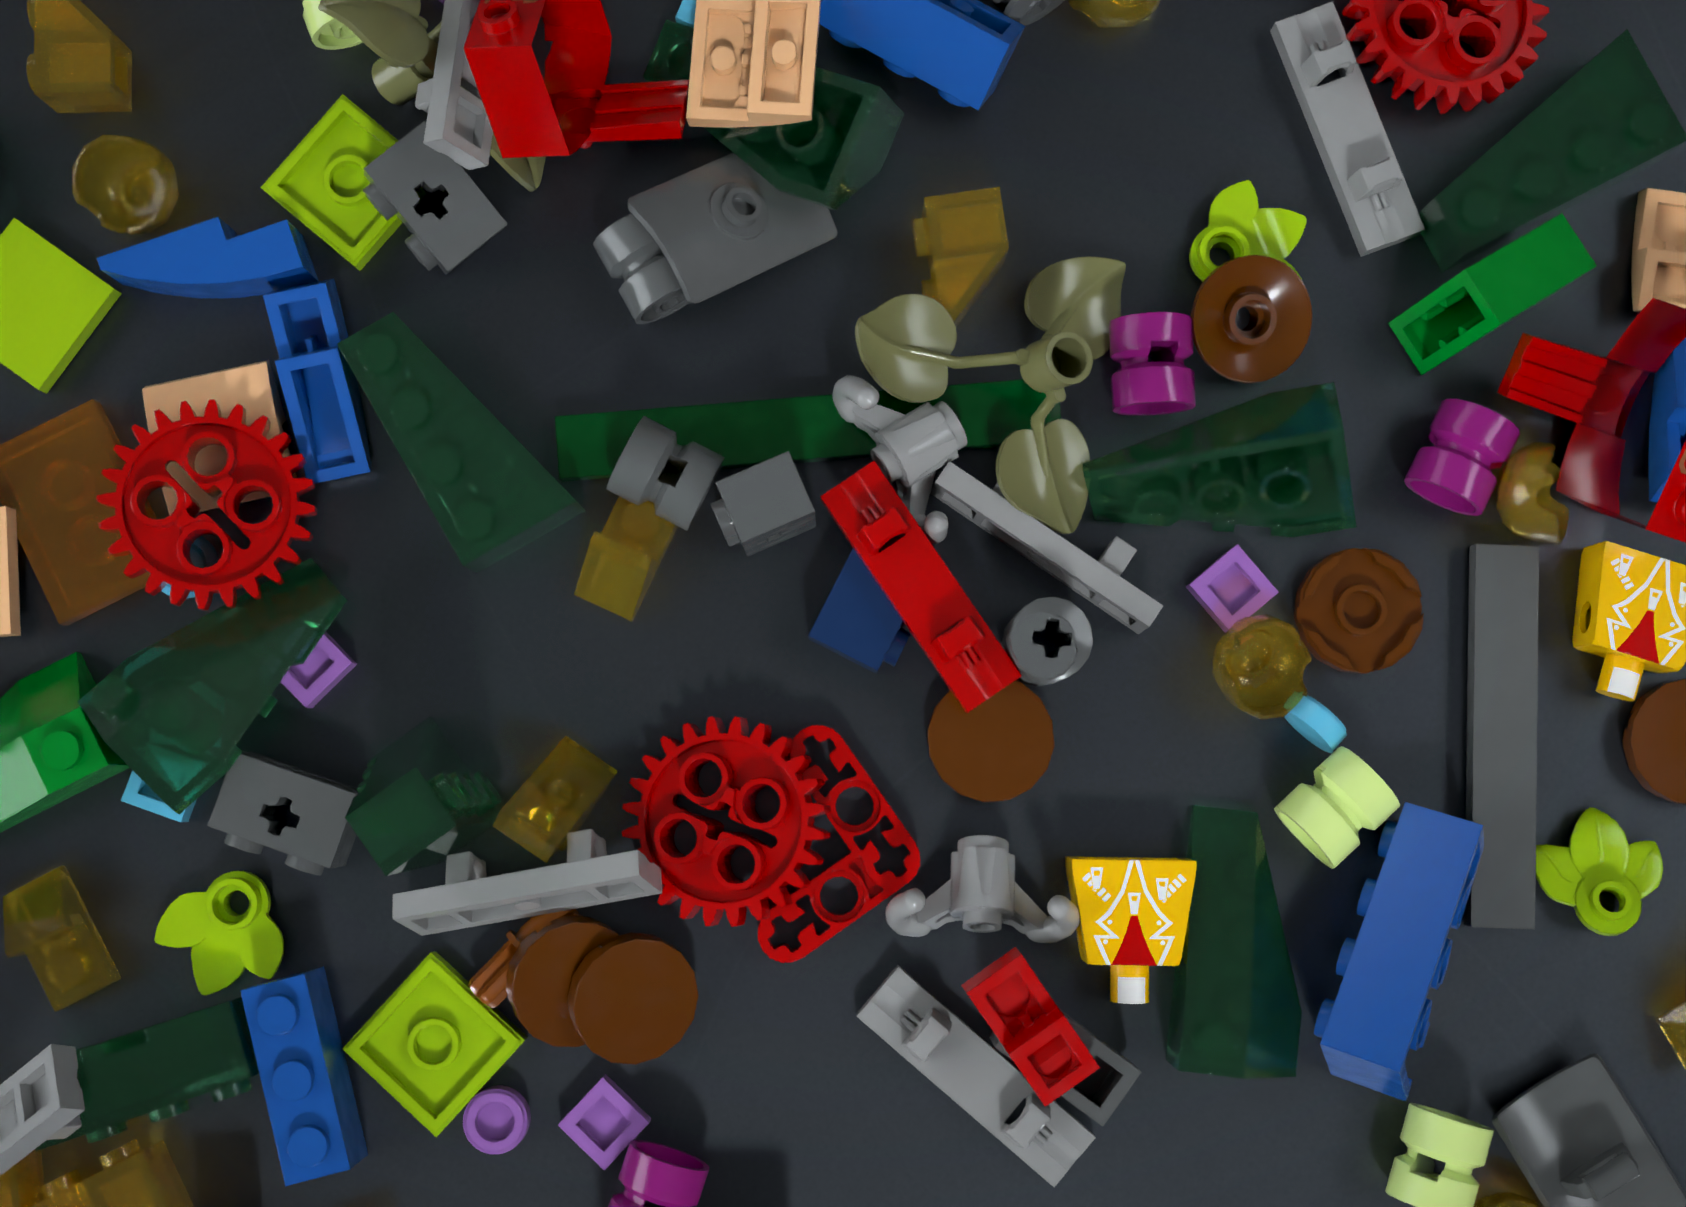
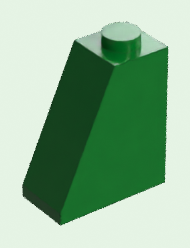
(1491, 293)

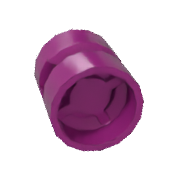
(1158, 385)
(1465, 448)
(659, 1176)

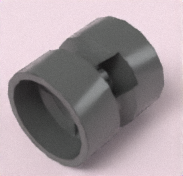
(649, 281)
(644, 463)

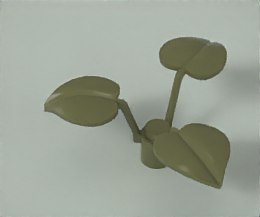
(409, 58)
(1073, 300)

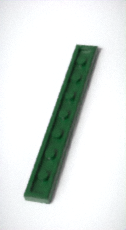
(802, 425)

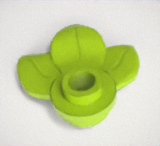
(1245, 230)
(1596, 863)
(221, 938)

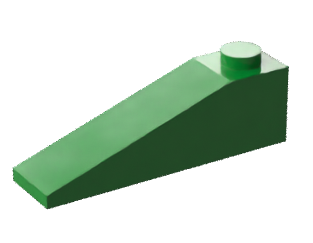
(49, 742)

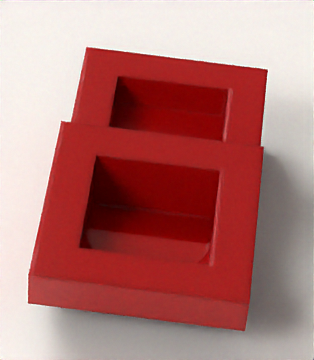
(1030, 1026)

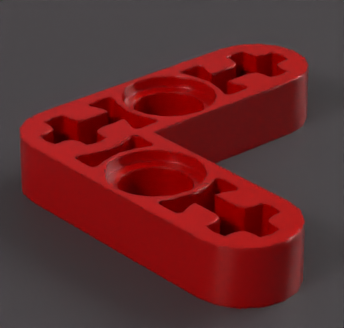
(855, 865)

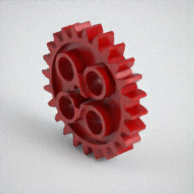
(1435, 61)
(165, 543)
(746, 768)

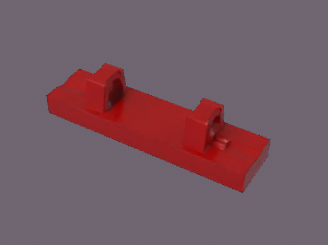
(920, 587)

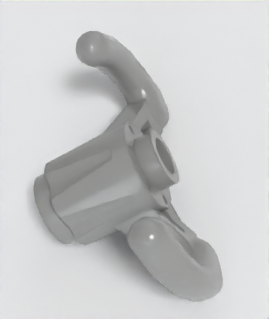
(906, 445)
(983, 897)

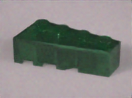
(1572, 146)
(464, 461)
(420, 802)

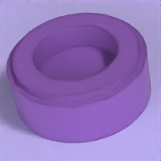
(496, 1119)

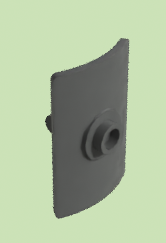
(727, 225)
(1586, 1143)

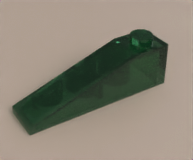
(810, 159)
(1250, 465)
(195, 692)
(1235, 981)

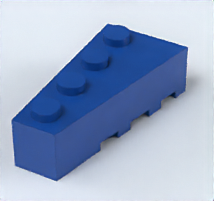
(1399, 948)

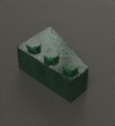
(163, 1068)

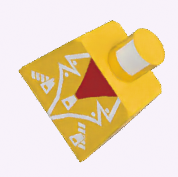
(1630, 615)
(1131, 916)

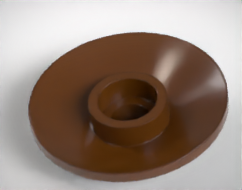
(1277, 323)

